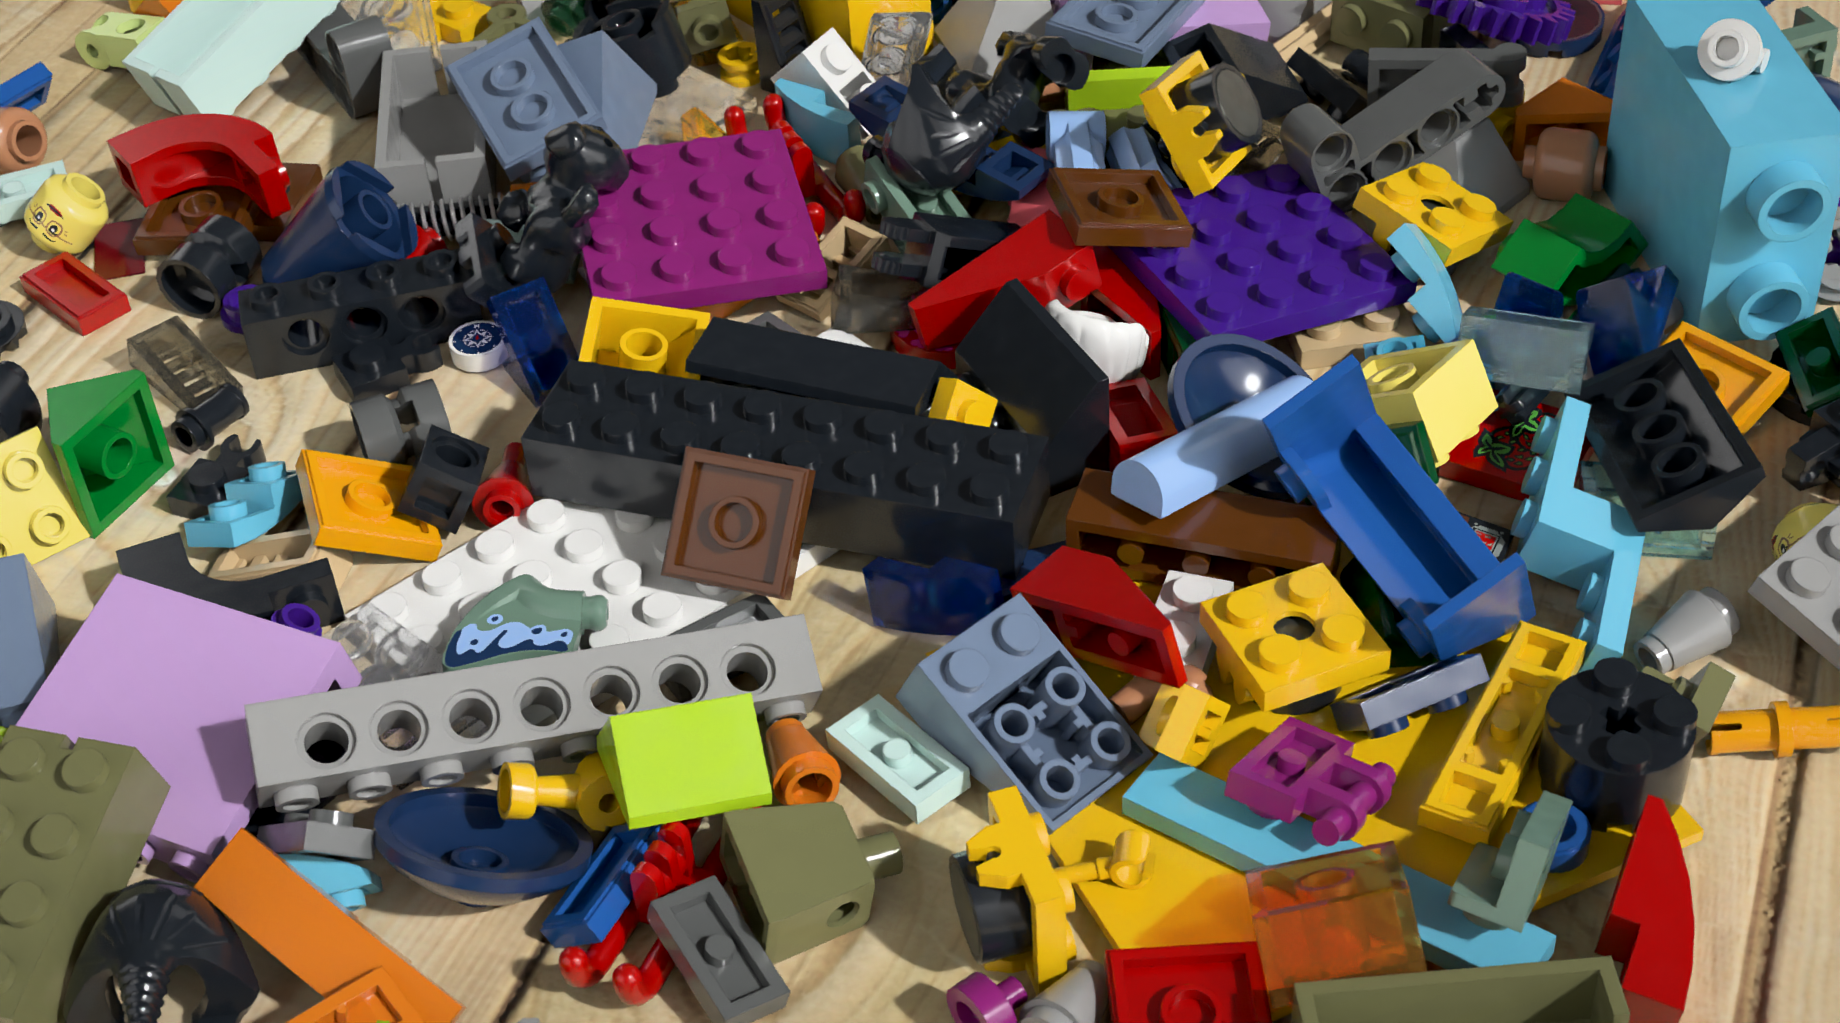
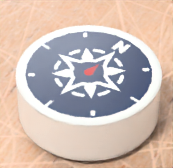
(477, 347)

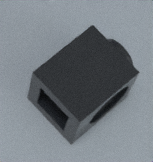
(443, 479)

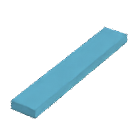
(1197, 813)

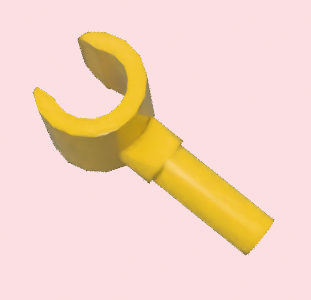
(1127, 867)

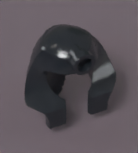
(939, 145)
(142, 941)

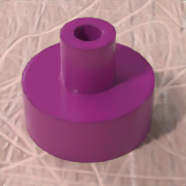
(982, 1001)

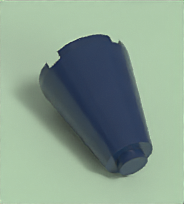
(342, 227)

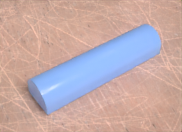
(1203, 454)

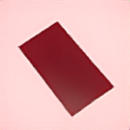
(116, 252)

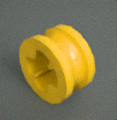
(739, 64)

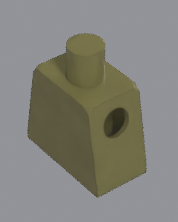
(803, 873)

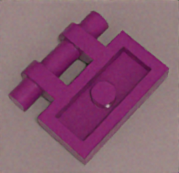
(1311, 774)

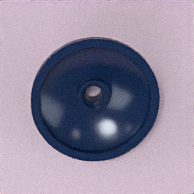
(1220, 374)
(467, 853)

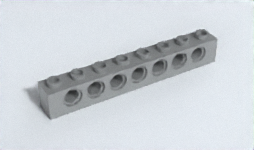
(283, 729)

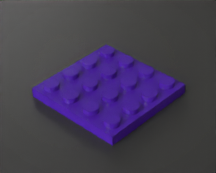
(1267, 261)

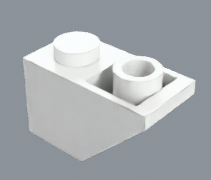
(832, 68)

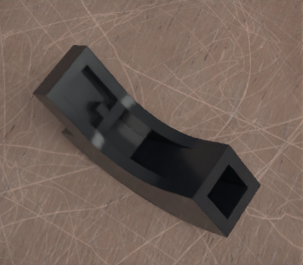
(168, 566)

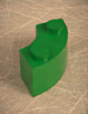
(1571, 247)

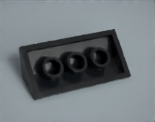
(816, 367)
(1668, 442)

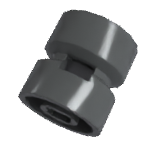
(379, 421)

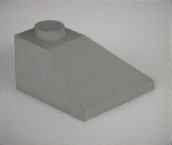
(975, 25)
(1483, 166)

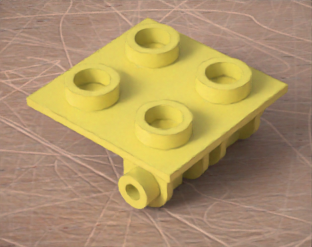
(34, 501)

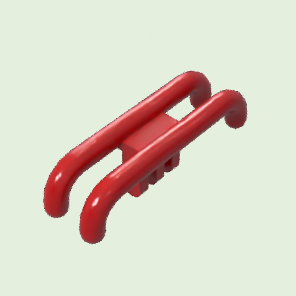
(809, 174)
(666, 869)

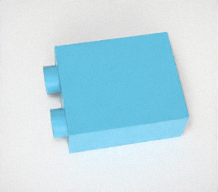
(1724, 175)

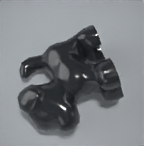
(1033, 65)
(559, 205)

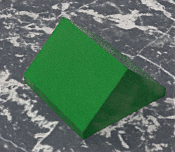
(107, 444)

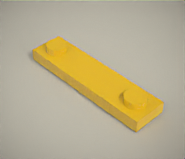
(1500, 736)

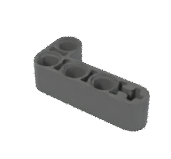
(348, 58)
(1392, 131)

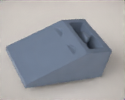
(1023, 714)

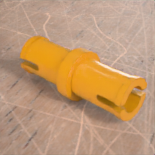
(1775, 729)

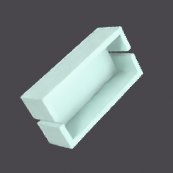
(220, 50)

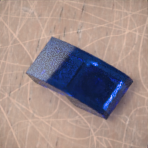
(931, 600)

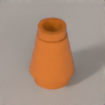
(800, 765)

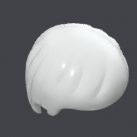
(1112, 345)

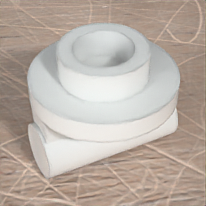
(1732, 50)

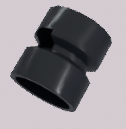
(208, 266)

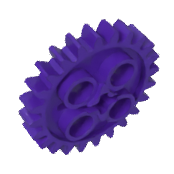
(1509, 19)

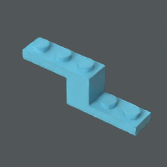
(1578, 535)

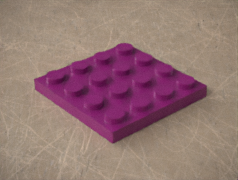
(704, 225)

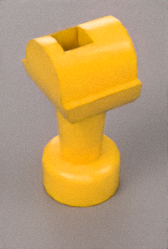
(585, 791)

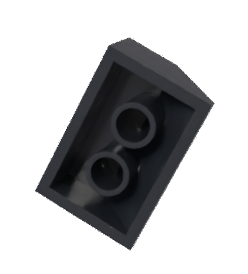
(1040, 383)

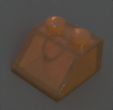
(1334, 919)

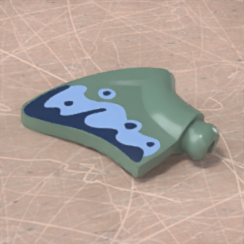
(522, 623)

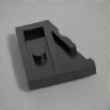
(481, 248)

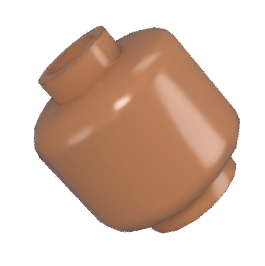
(21, 139)
(1565, 164)

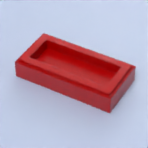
(75, 293)

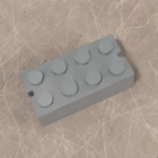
(428, 139)

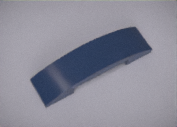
(999, 177)

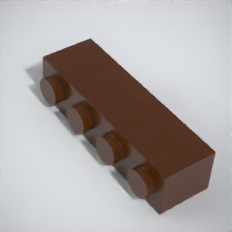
(1212, 537)

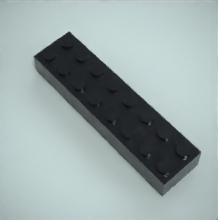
(880, 481)

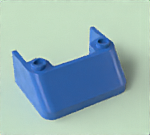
(1395, 518)

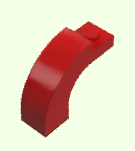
(199, 152)

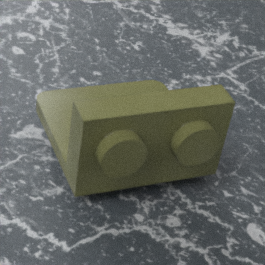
(1385, 24)

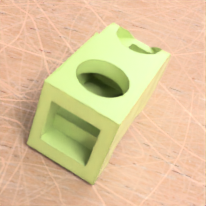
(114, 38)

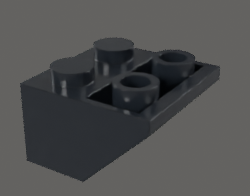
(1254, 58)

